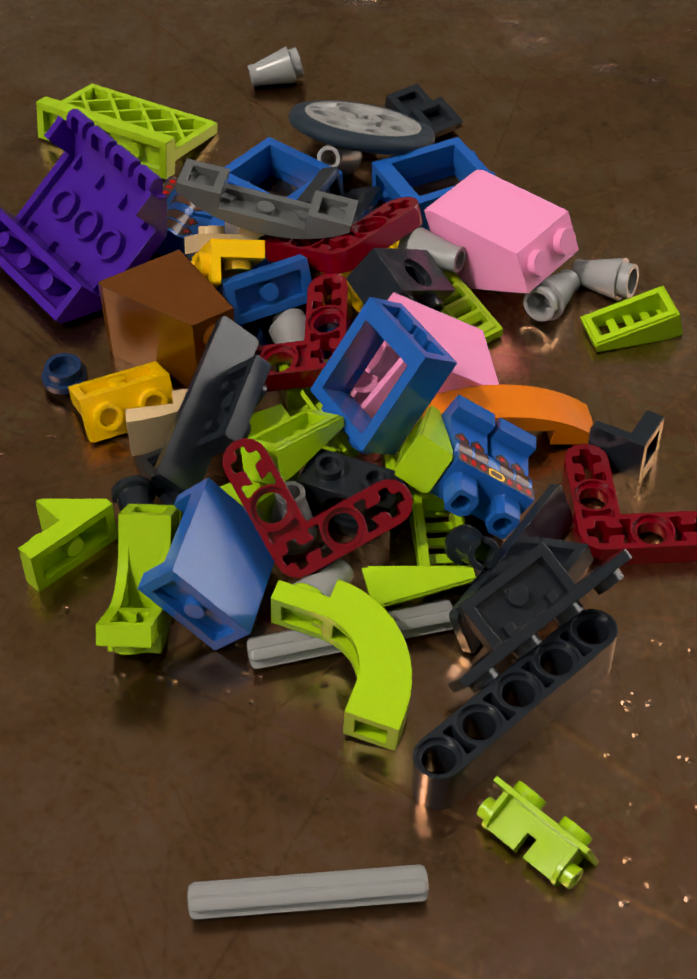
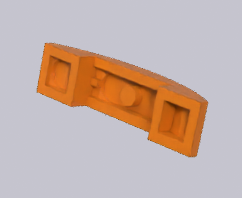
(529, 408)

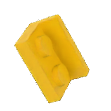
(228, 258)
(105, 398)

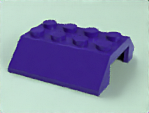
(84, 221)

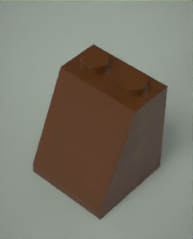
(162, 314)

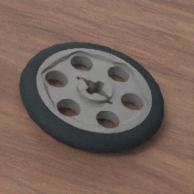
(360, 127)

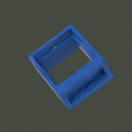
(275, 159)
(430, 163)
(413, 392)

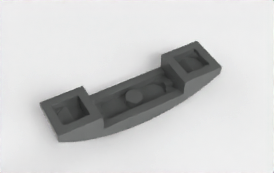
(263, 212)

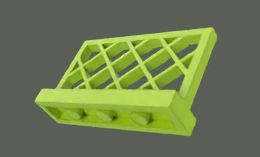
(135, 123)

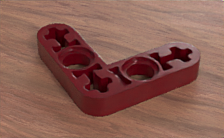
(345, 252)
(309, 354)
(294, 524)
(612, 525)

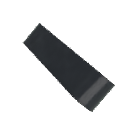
(539, 683)

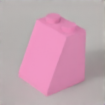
(507, 233)
(458, 338)

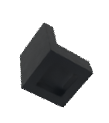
(629, 451)

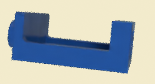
(267, 288)
(212, 567)

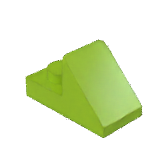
(70, 536)

